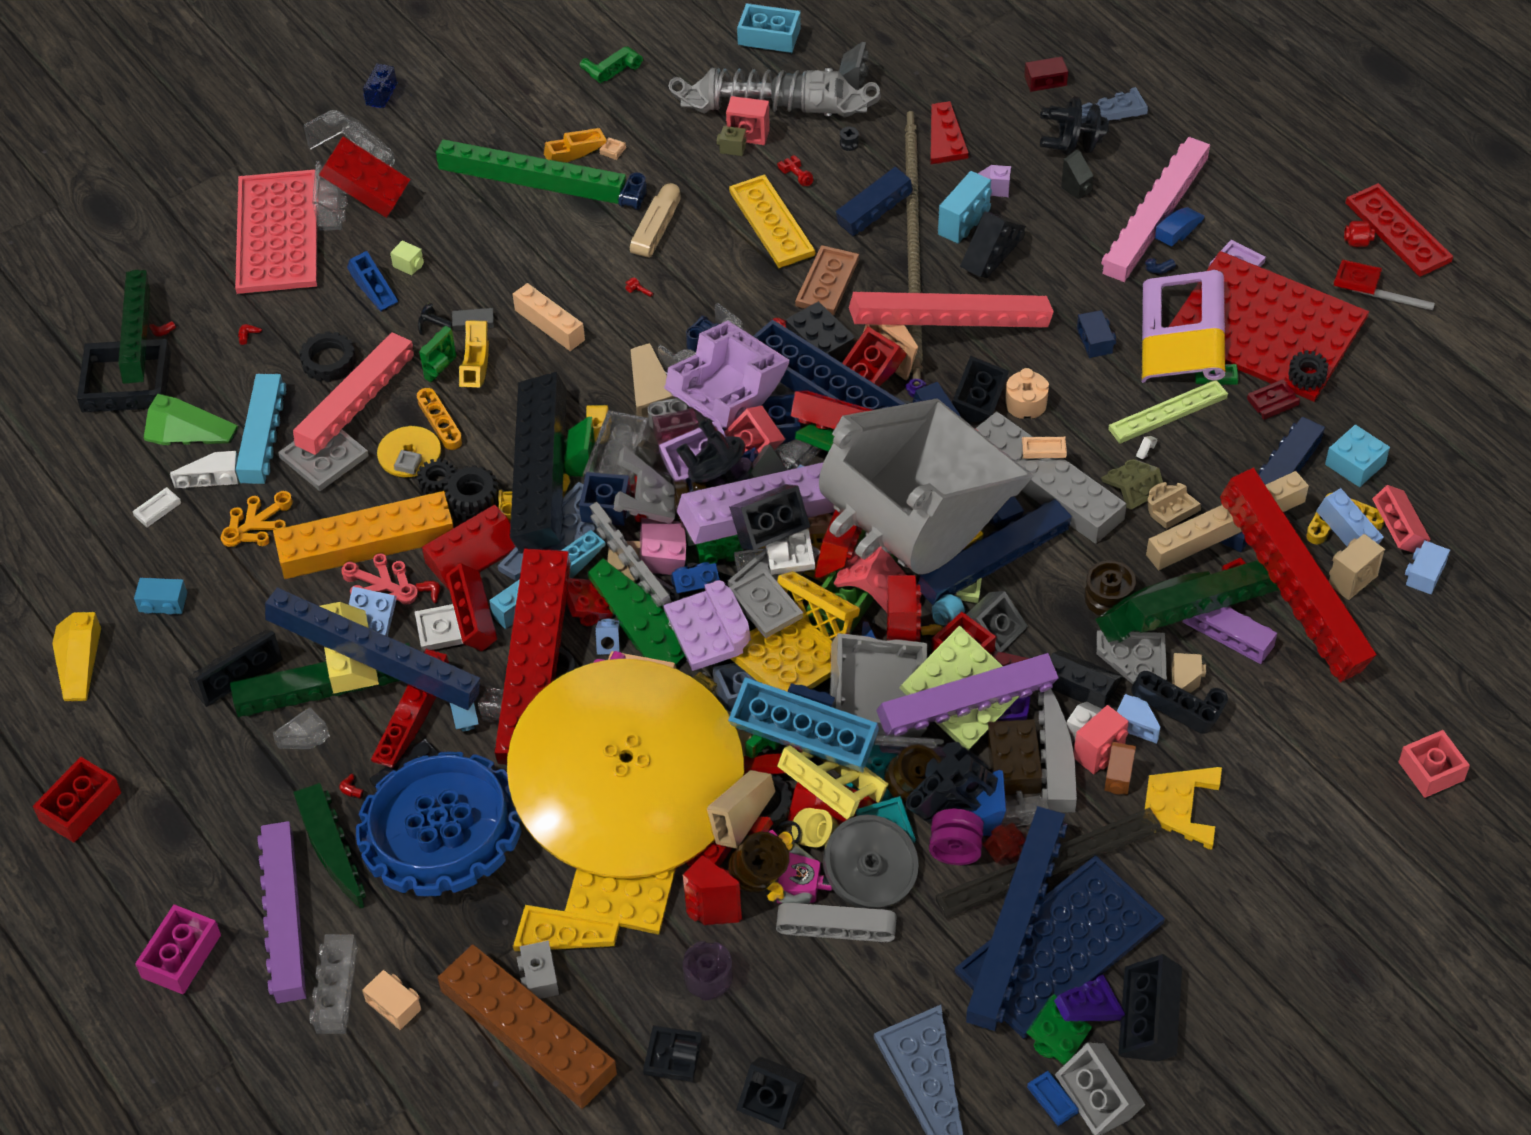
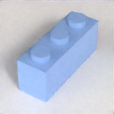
(1346, 518)

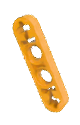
(437, 419)

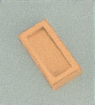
(1044, 447)

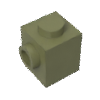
(732, 140)

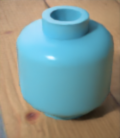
(947, 609)

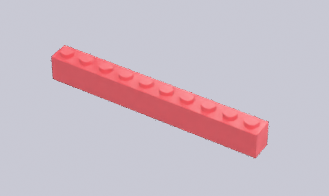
(950, 309)

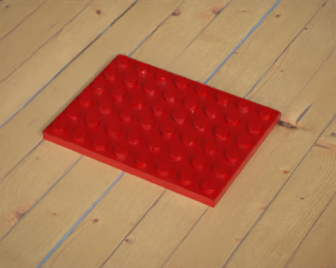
(1274, 320)

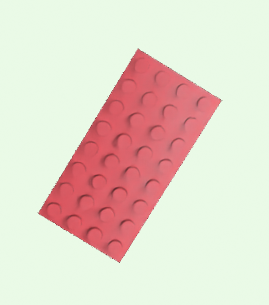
(276, 232)

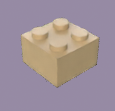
(1356, 566)

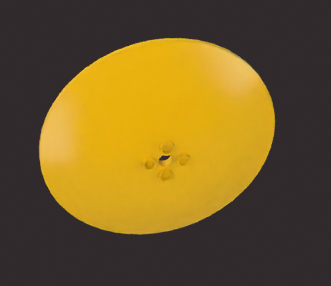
(615, 813)

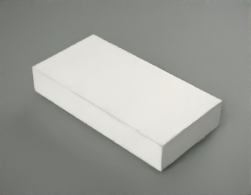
(156, 507)

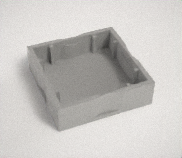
(871, 672)

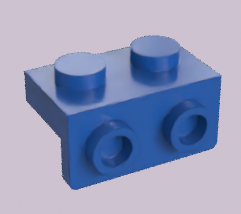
(694, 578)

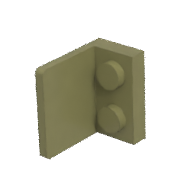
(1134, 480)

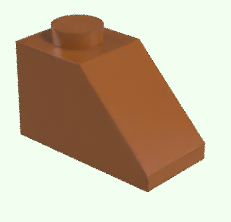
(1120, 768)

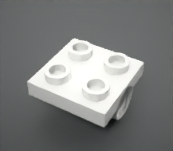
(791, 554)

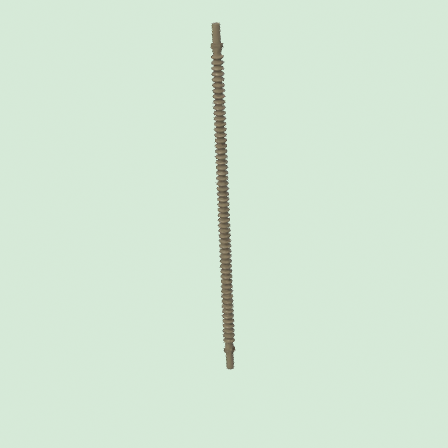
(913, 235)

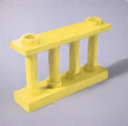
(827, 788)

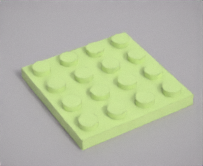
(954, 660)

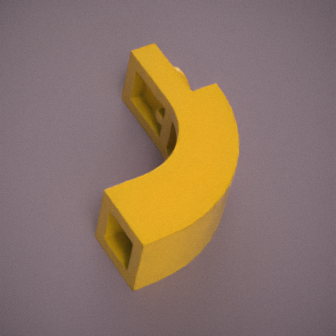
(475, 362)

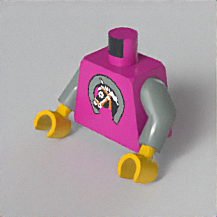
(801, 878)

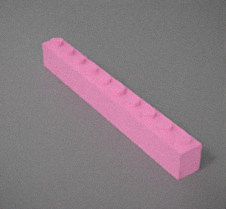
(1156, 207)

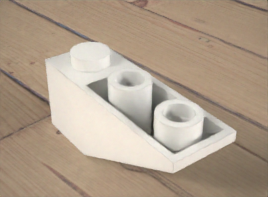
(210, 470)

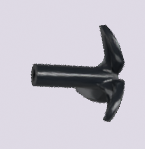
(427, 315)

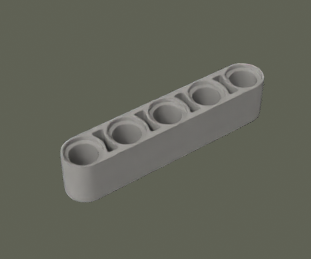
(836, 922)

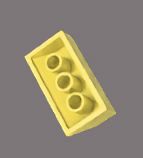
(343, 671)

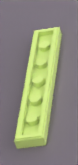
(1168, 411)

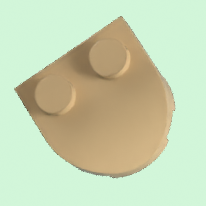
(1171, 504)

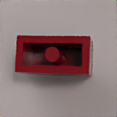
(1046, 74)

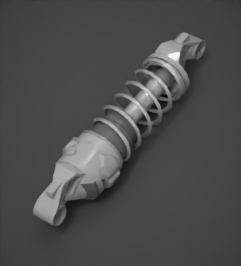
(811, 91)

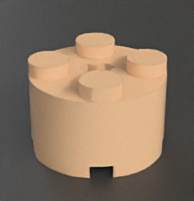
(1026, 394)

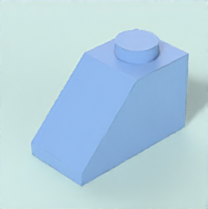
(1140, 717)

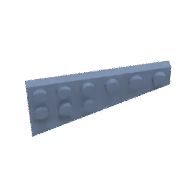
(571, 530)
(923, 1070)

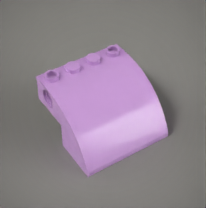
(726, 374)

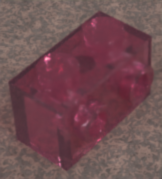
(674, 425)

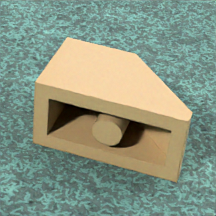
(1187, 671)

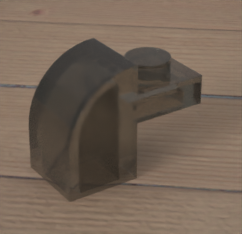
(650, 455)

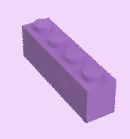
(1236, 632)

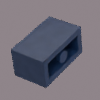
(1096, 334)

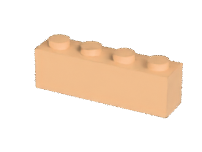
(548, 317)

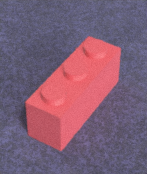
(1400, 518)

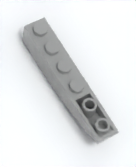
(1057, 756)

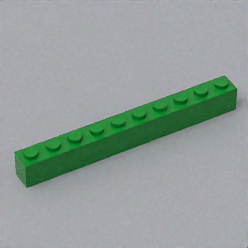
(530, 171)

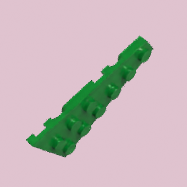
(637, 613)

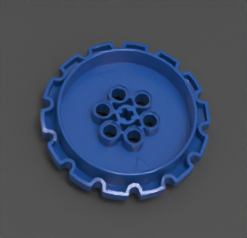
(438, 824)

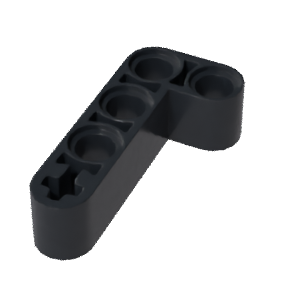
(1151, 687)

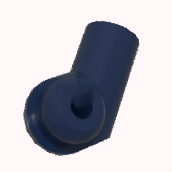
(1152, 267)

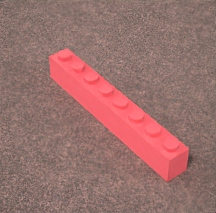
(353, 393)

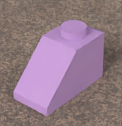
(999, 179)

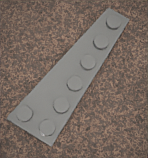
(628, 556)

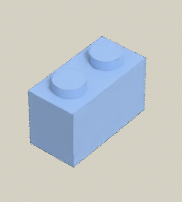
(1427, 567)

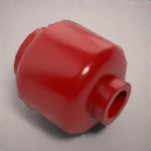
(1359, 234)

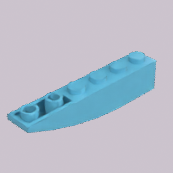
(580, 554)

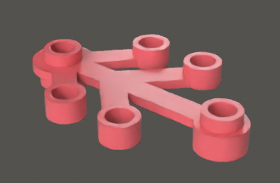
(352, 573)

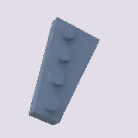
(1120, 106)

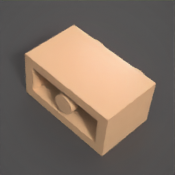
(392, 999)

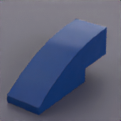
(1178, 225)

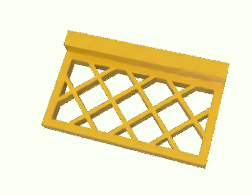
(818, 596)

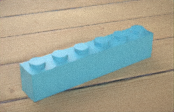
(260, 429)

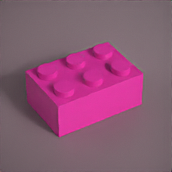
(178, 949)

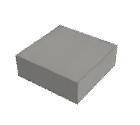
(408, 462)

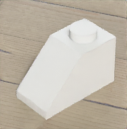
(1081, 715)

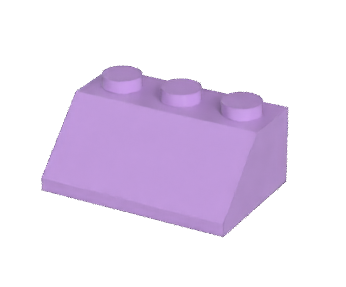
(694, 439)

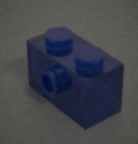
(380, 85)

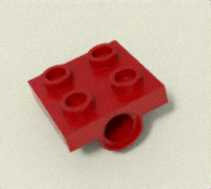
(586, 602)

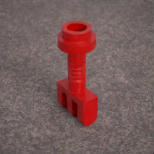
(805, 178)

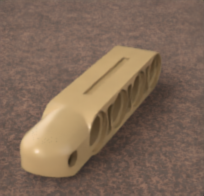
(655, 221)

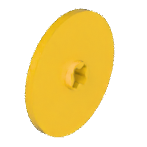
(409, 439)

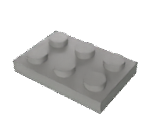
(766, 603)

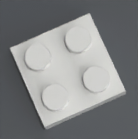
(438, 627)

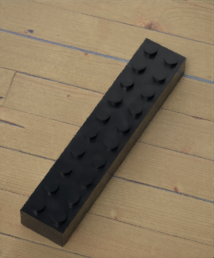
(538, 463)

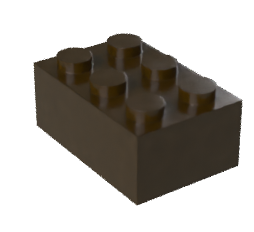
(1016, 753)

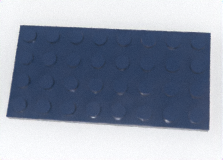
(1075, 939)

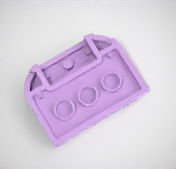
(709, 625)

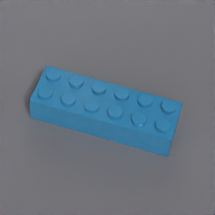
(804, 724)

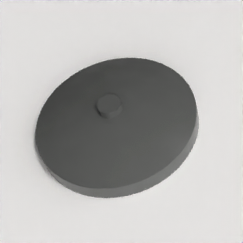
(870, 862)

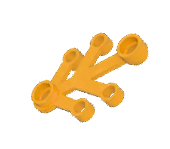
(234, 535)

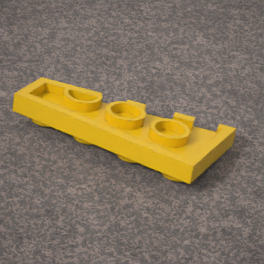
(564, 929)

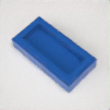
(1052, 1098)

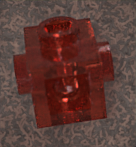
(1004, 842)

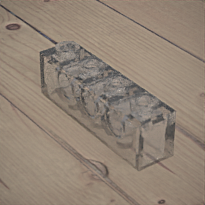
(335, 1018)

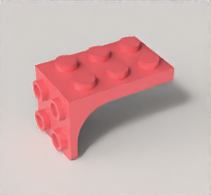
(870, 574)

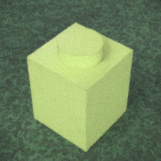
(407, 257)

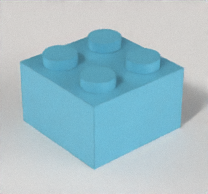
(1357, 455)

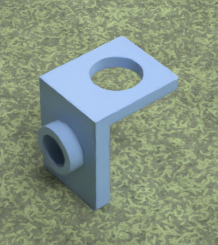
(610, 629)

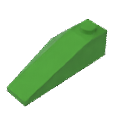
(178, 421)

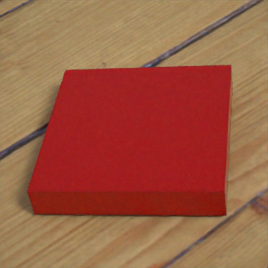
(1357, 277)

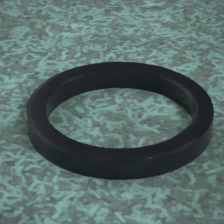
(790, 823)

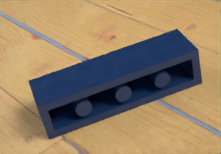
(874, 201)

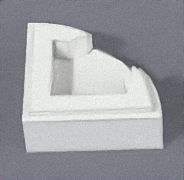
(1147, 443)

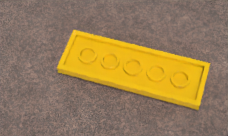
(772, 221)

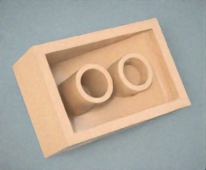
(902, 337)

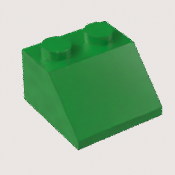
(579, 447)

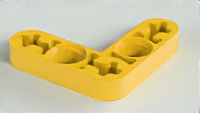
(1325, 529)

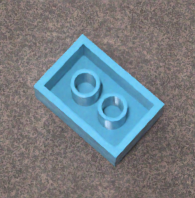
(769, 28)
(964, 207)

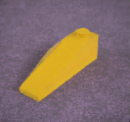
(75, 653)

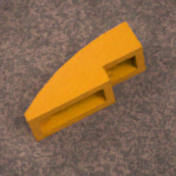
(574, 145)

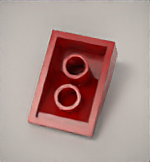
(875, 357)

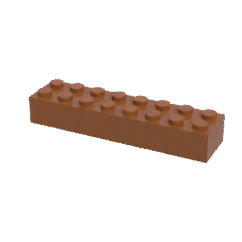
(527, 1026)

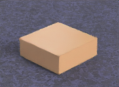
(612, 148)

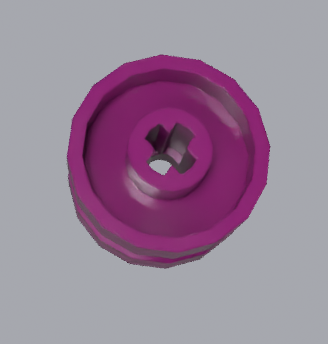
(956, 837)

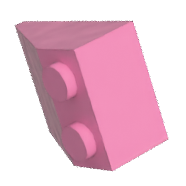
(662, 545)

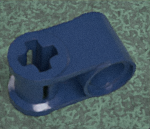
(633, 191)
(693, 332)

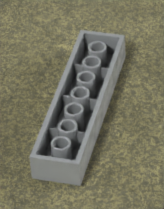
(1092, 506)

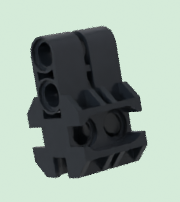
(952, 783)

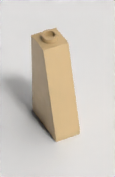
(648, 379)
(740, 807)

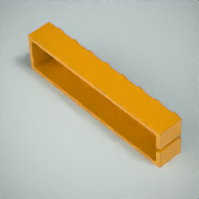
(362, 534)

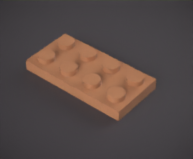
(827, 278)

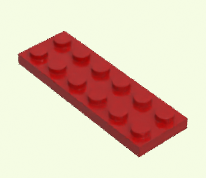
(1399, 230)

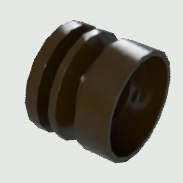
(759, 861)

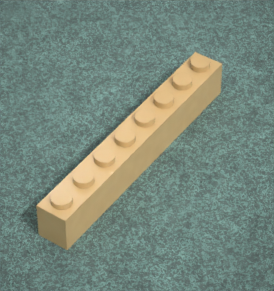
(1217, 525)

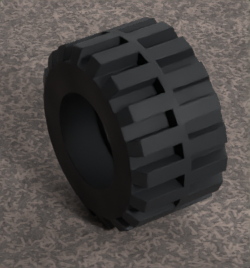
(470, 481)

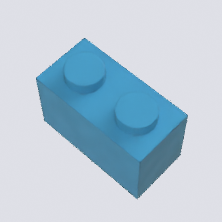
(160, 595)

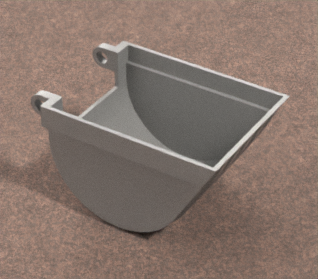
(916, 482)

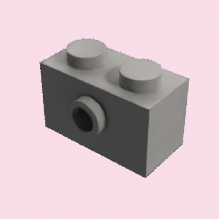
(538, 969)

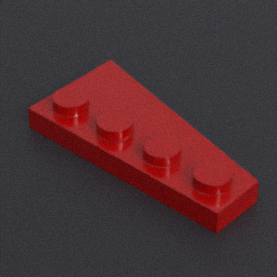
(946, 136)

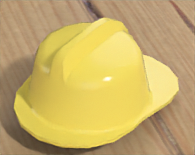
(815, 825)

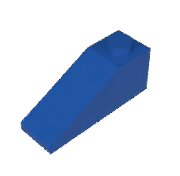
(371, 281)

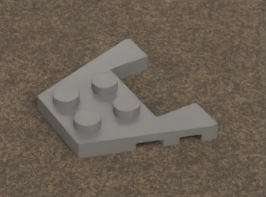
(653, 493)

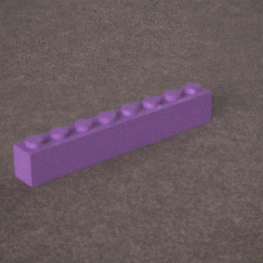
(967, 694)
(282, 913)

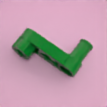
(612, 65)

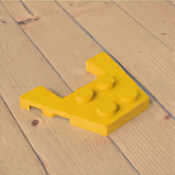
(1172, 799)

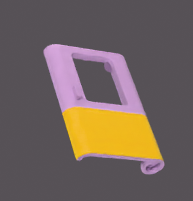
(1186, 346)

